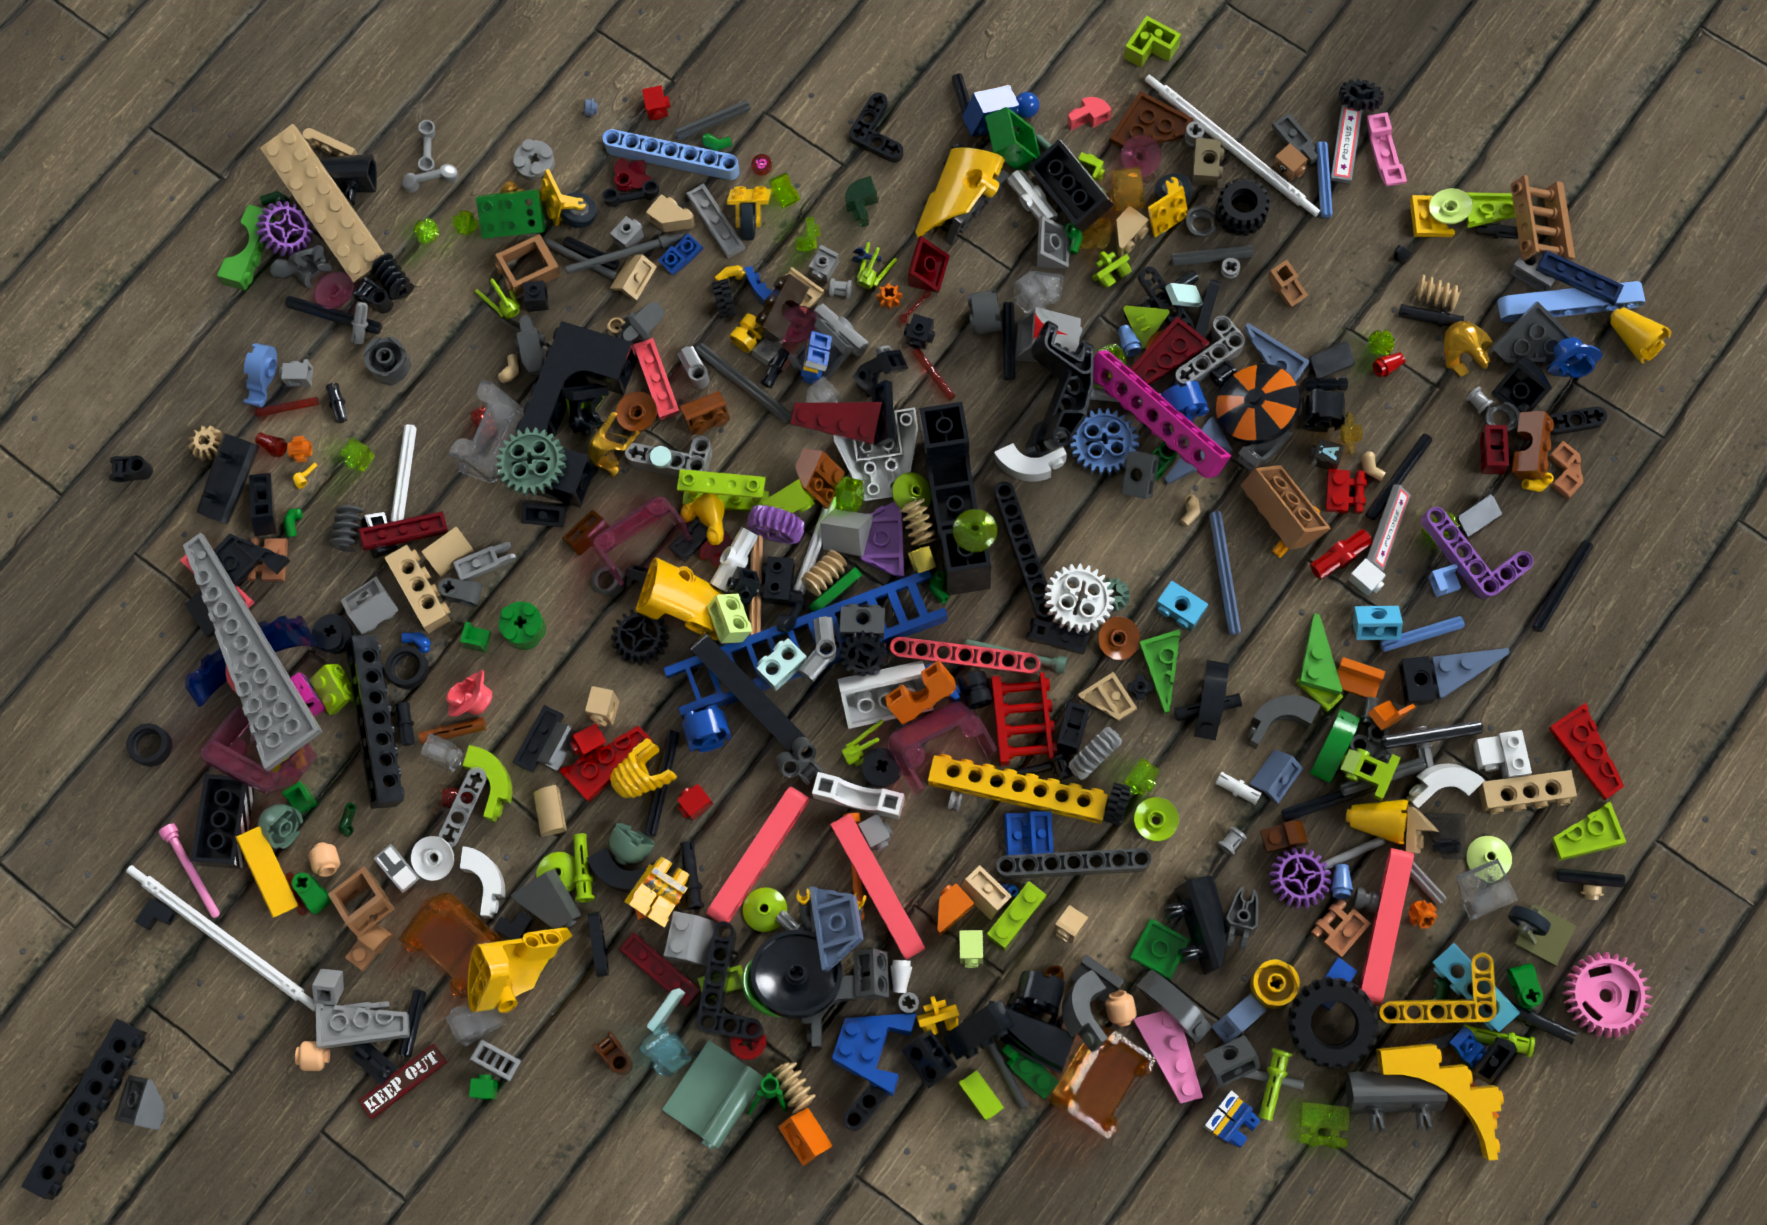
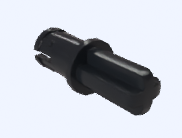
(1497, 230)
(775, 368)
(337, 402)
(405, 724)

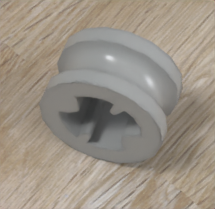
(1230, 262)
(955, 801)
(913, 997)

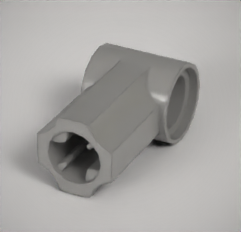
(694, 367)

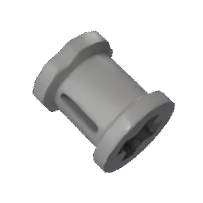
(1193, 128)
(840, 288)
(1479, 400)
(1232, 841)

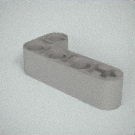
(1206, 357)
(688, 461)

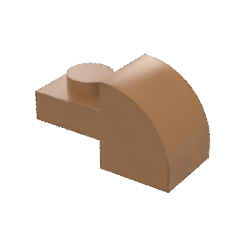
(1284, 281)
(368, 946)

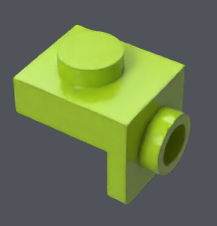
(1092, 165)

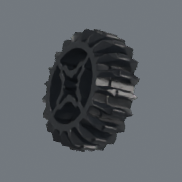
(648, 640)

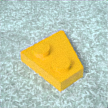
(1423, 223)

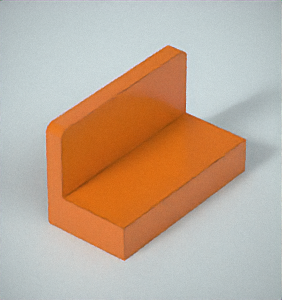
(1359, 678)
(1387, 714)
(805, 1136)

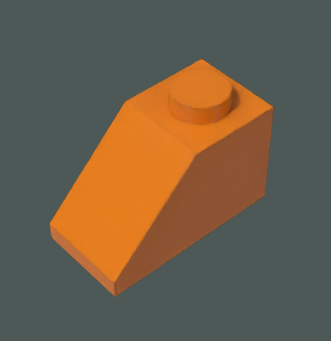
(952, 907)

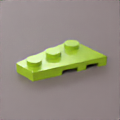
(1490, 208)
(1592, 834)

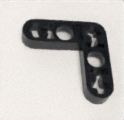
(870, 135)

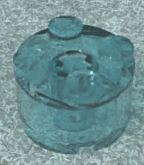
(666, 1051)

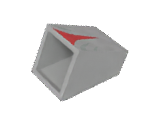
(1031, 324)

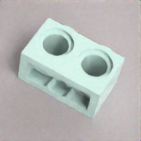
(786, 668)

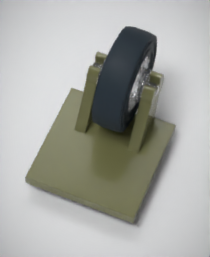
(1541, 932)

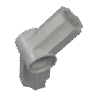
(824, 638)

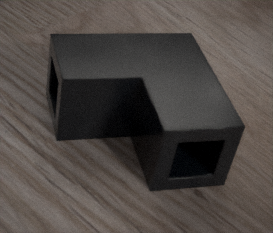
(152, 912)
(517, 928)

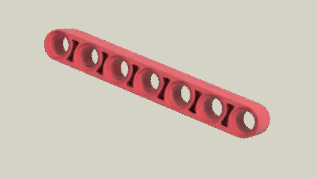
(954, 655)
(758, 855)
(877, 886)
(1386, 924)

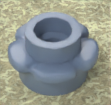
(590, 107)

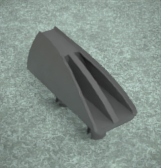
(1379, 1094)

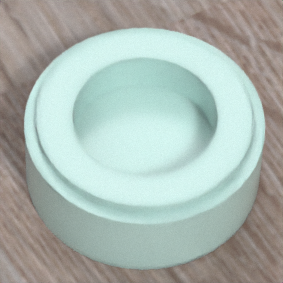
(660, 457)

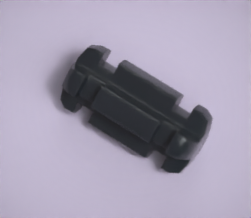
(1446, 845)

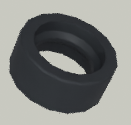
(399, 653)
(134, 738)

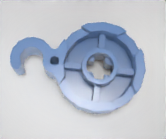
(261, 368)

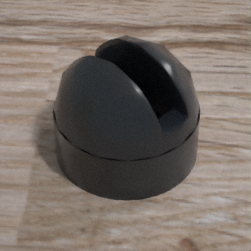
(1401, 254)

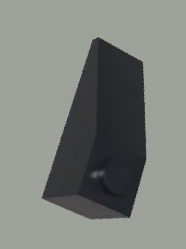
(262, 504)

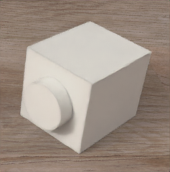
(1367, 578)
(1488, 753)

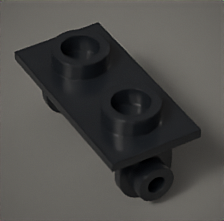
(373, 1062)

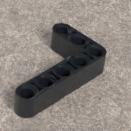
(719, 989)

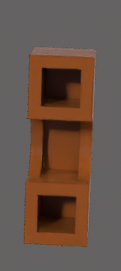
(1533, 461)

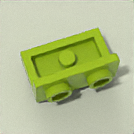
(332, 687)

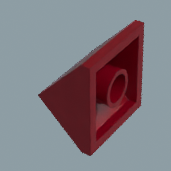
(927, 266)

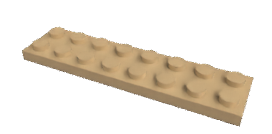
(323, 202)

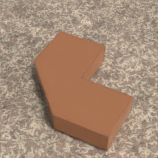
(1569, 461)

